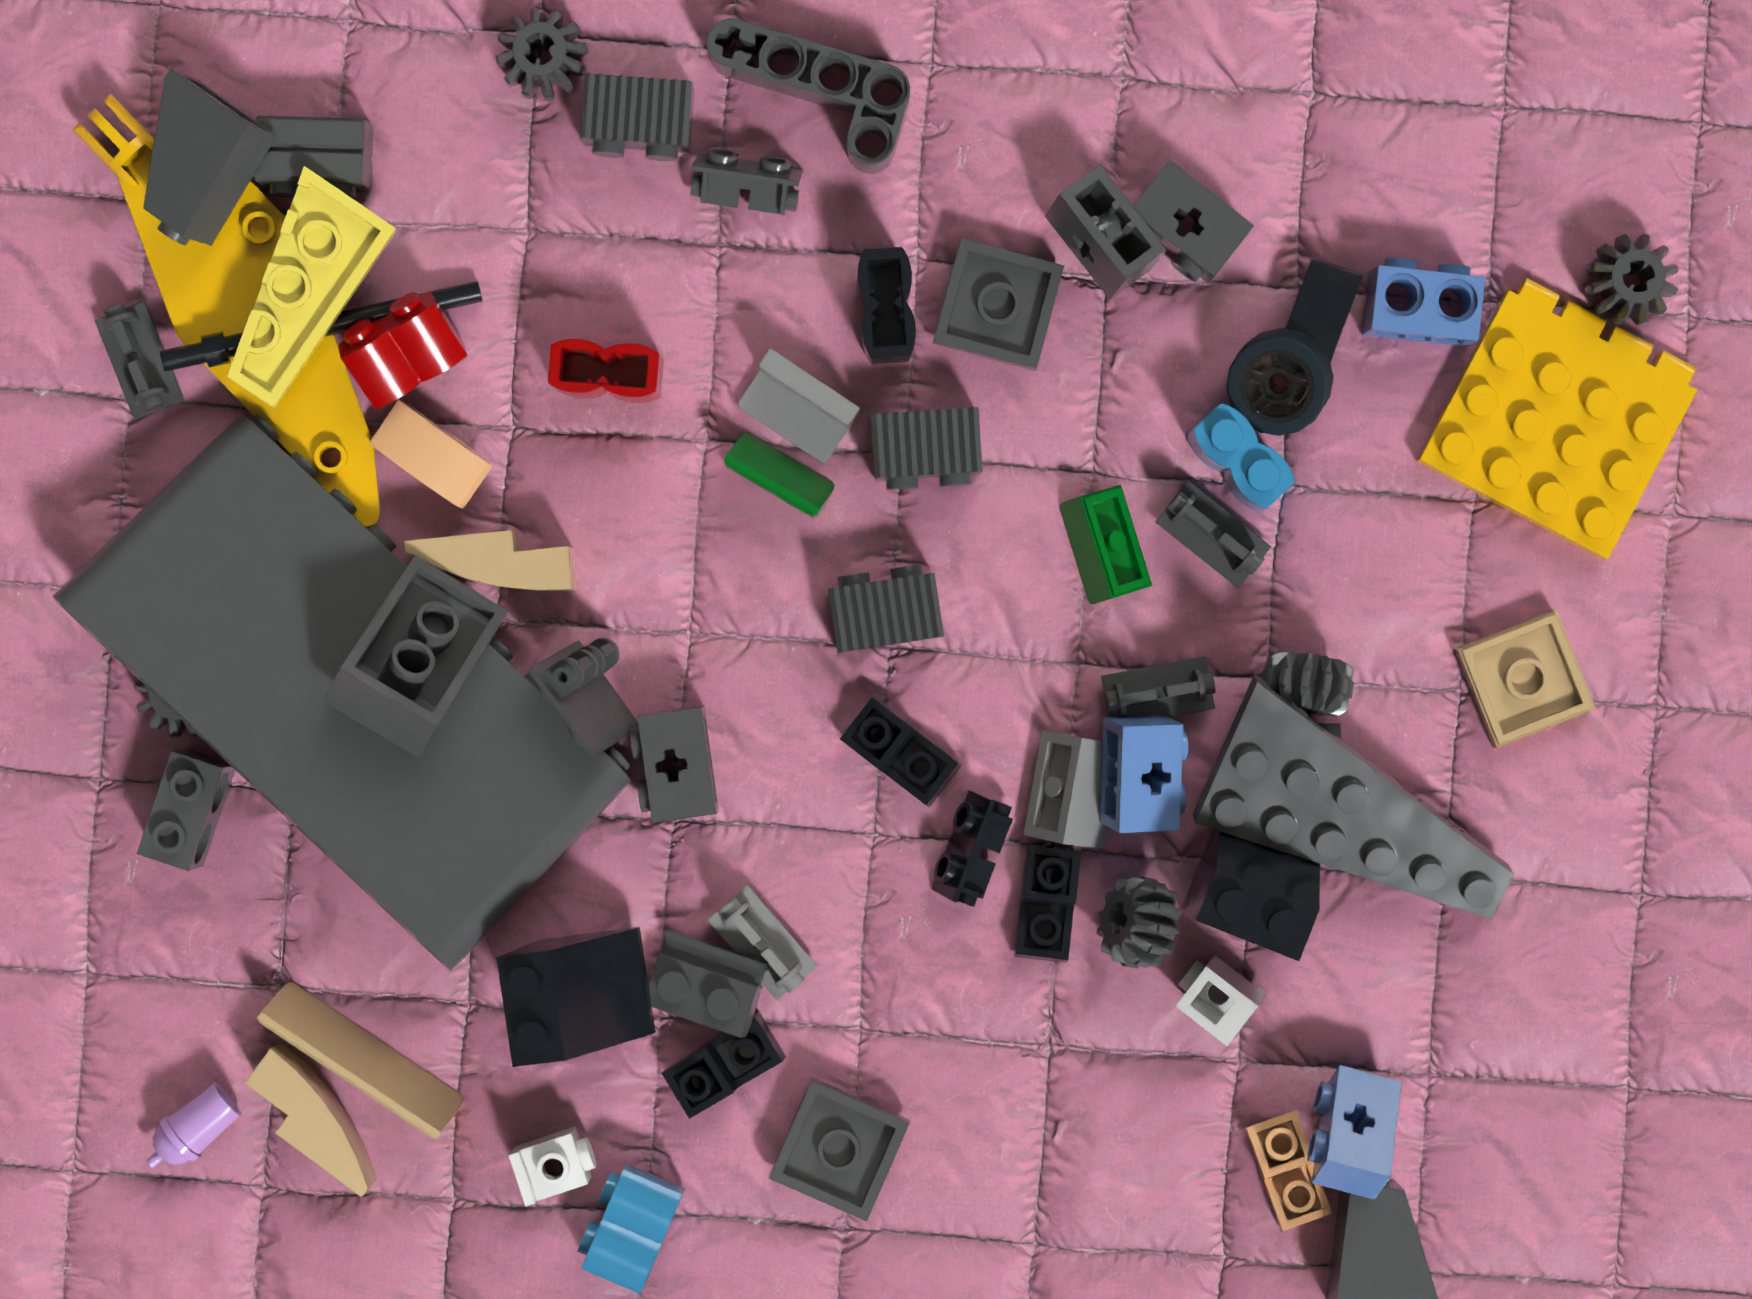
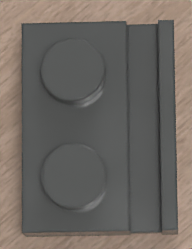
(707, 983)

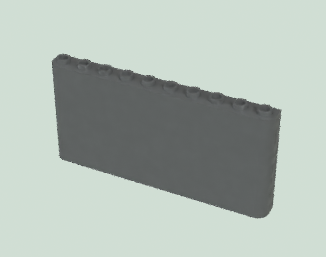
(237, 615)

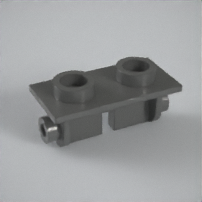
(765, 179)
(135, 356)
(1213, 534)
(1160, 689)

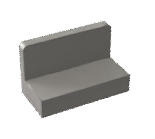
(798, 406)
(1067, 792)

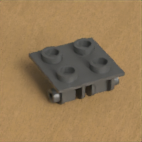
(582, 694)

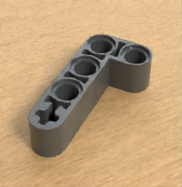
(806, 84)

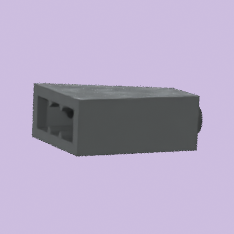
(200, 159)
(1378, 1249)

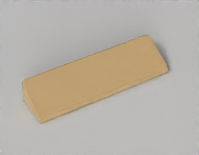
(361, 1059)

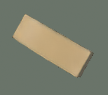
(498, 561)
(315, 1117)

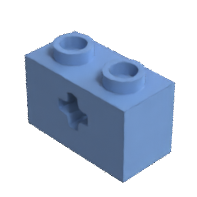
(1142, 773)
(1355, 1132)

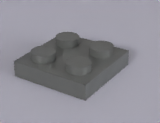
(998, 304)
(839, 1149)

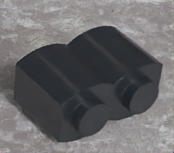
(885, 293)

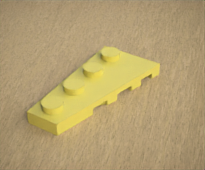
(313, 273)

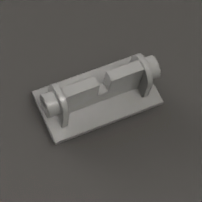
(756, 932)

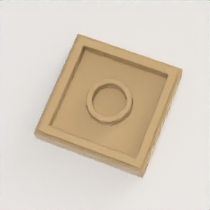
(1524, 679)

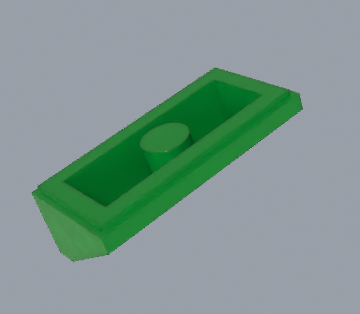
(779, 474)
(1105, 544)

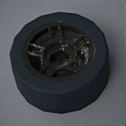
(1252, 387)

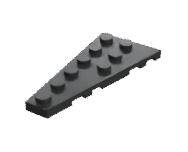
(1324, 801)

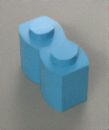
(1250, 469)
(631, 1227)

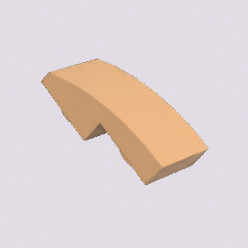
(430, 454)
(1282, 1159)

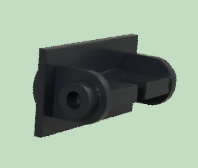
(960, 870)

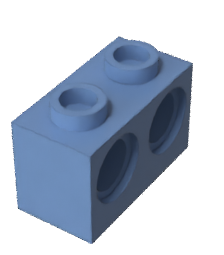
(1424, 318)

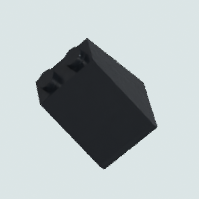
(1255, 893)
(575, 995)

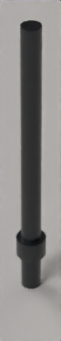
(218, 348)

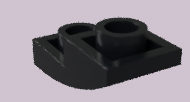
(1324, 303)
(900, 752)
(1047, 904)
(722, 1067)

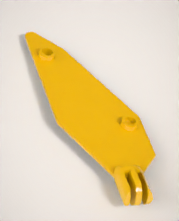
(215, 291)

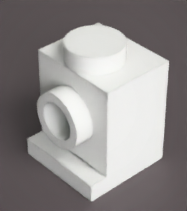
(1219, 1015)
(568, 1148)

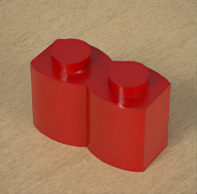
(401, 349)
(589, 370)

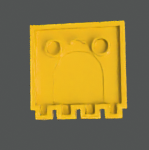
(1560, 418)

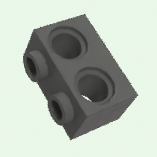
(186, 809)

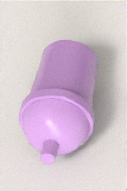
(193, 1127)

